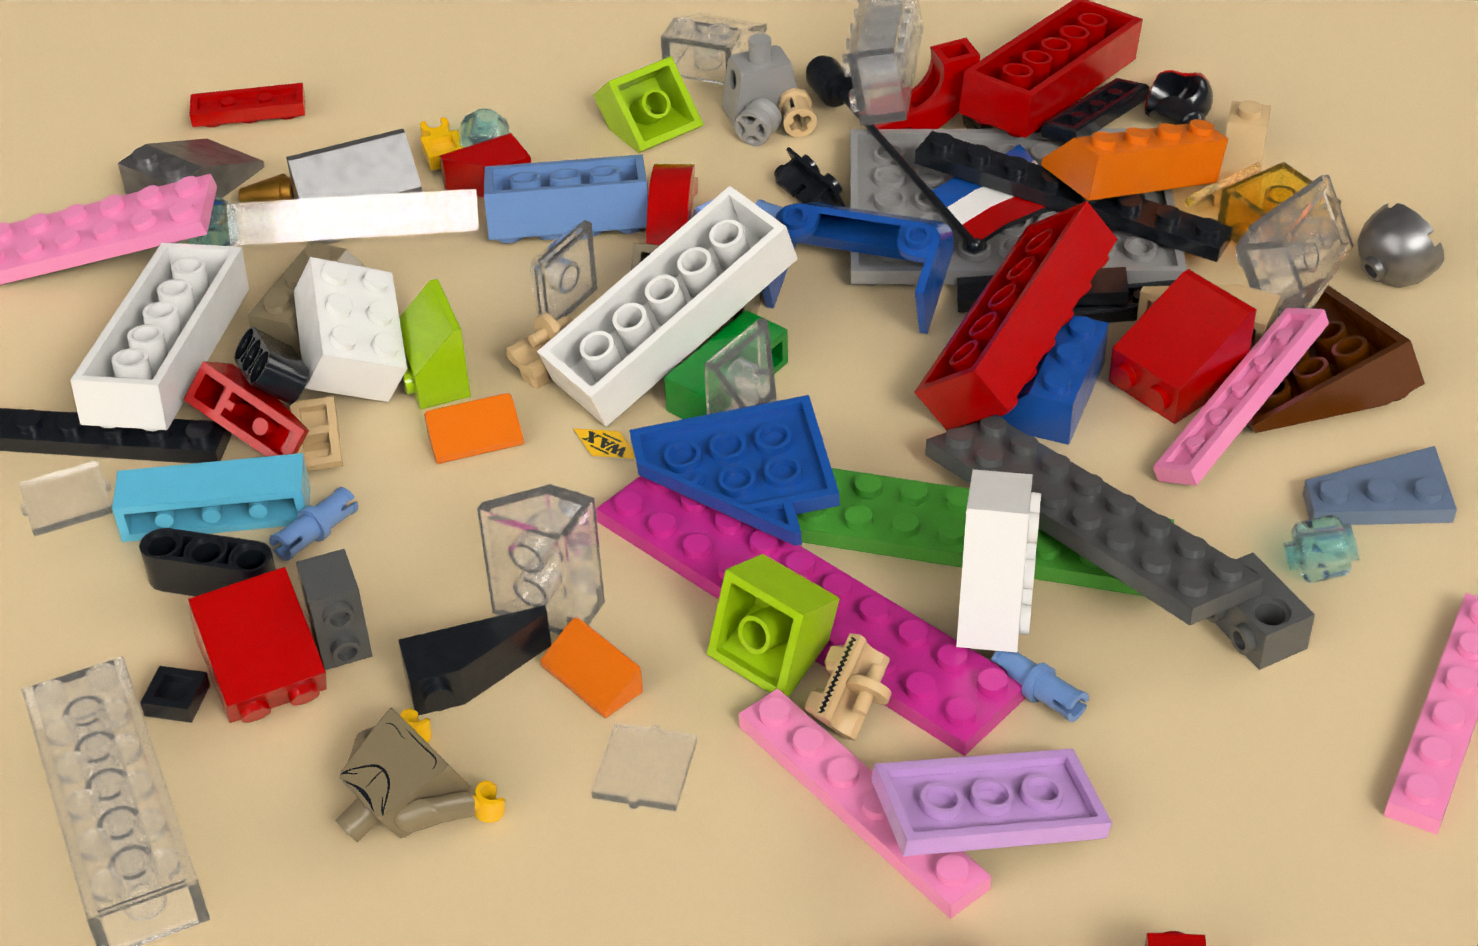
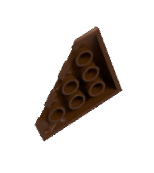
(1346, 370)

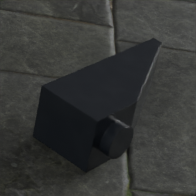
(465, 660)

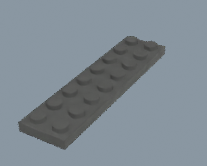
(1104, 523)

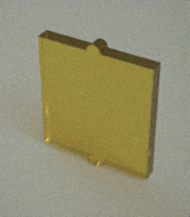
(1216, 188)

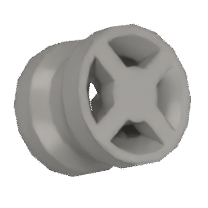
(758, 122)

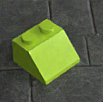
(648, 105)
(433, 349)
(770, 623)

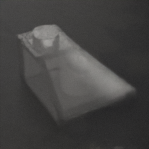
(564, 272)
(741, 372)

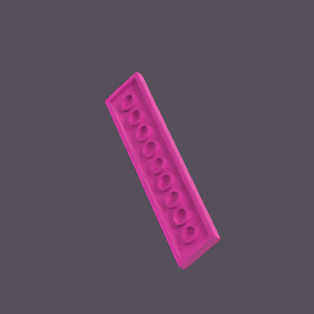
(931, 680)

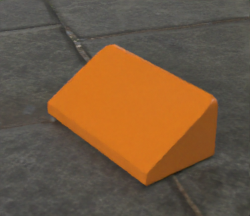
(473, 428)
(593, 668)

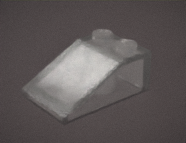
(705, 42)
(1297, 246)

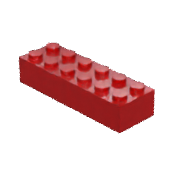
(1049, 67)
(1017, 318)

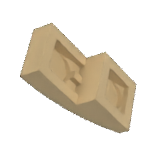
(322, 443)

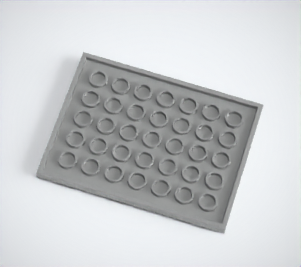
(884, 187)

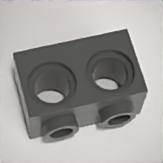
(334, 609)
(1269, 624)

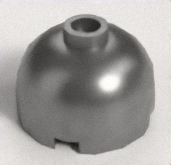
(1397, 247)

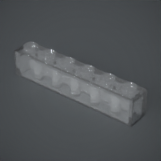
(351, 217)

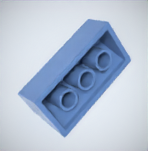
(558, 195)

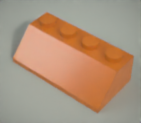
(1139, 160)

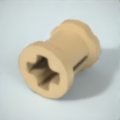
(791, 119)

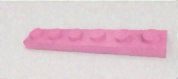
(1240, 396)
(1441, 731)
(846, 788)

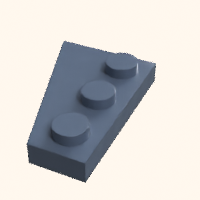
(1387, 491)

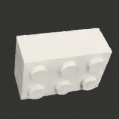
(349, 330)
(998, 561)

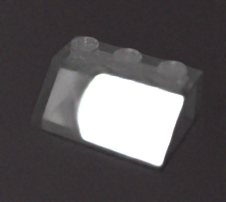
(543, 552)

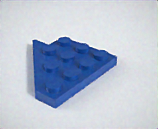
(745, 463)

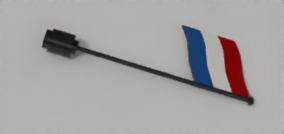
(969, 207)

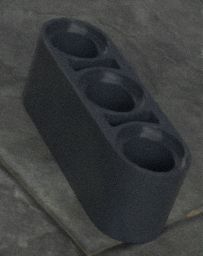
(271, 365)
(201, 562)

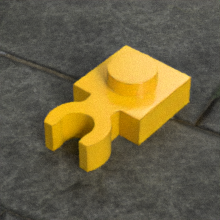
(438, 142)

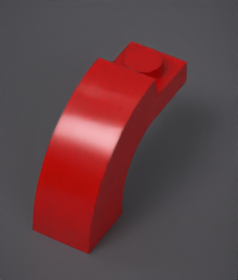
(939, 92)
(669, 200)

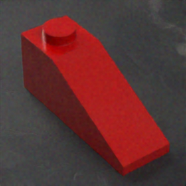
(245, 411)

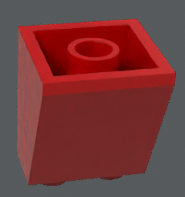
(1183, 347)
(257, 646)

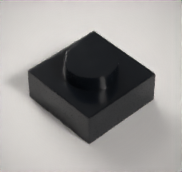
(175, 694)

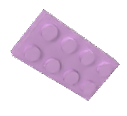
(989, 801)

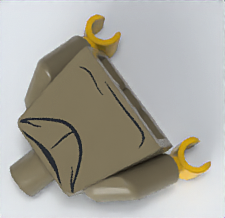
(408, 782)

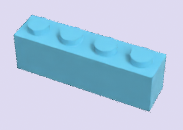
(211, 496)

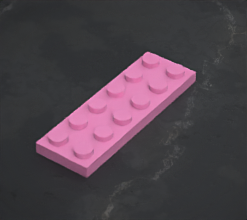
(106, 228)

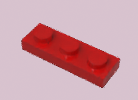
(247, 105)

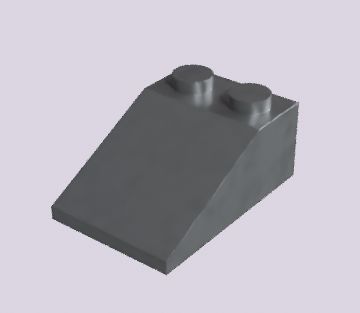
(174, 160)

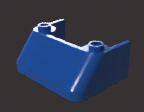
(873, 234)

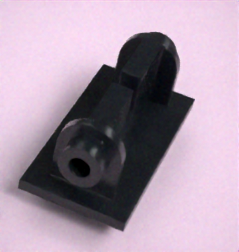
(804, 174)

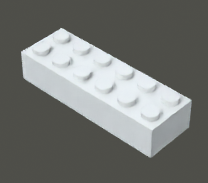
(668, 305)
(160, 337)

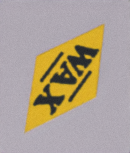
(605, 443)

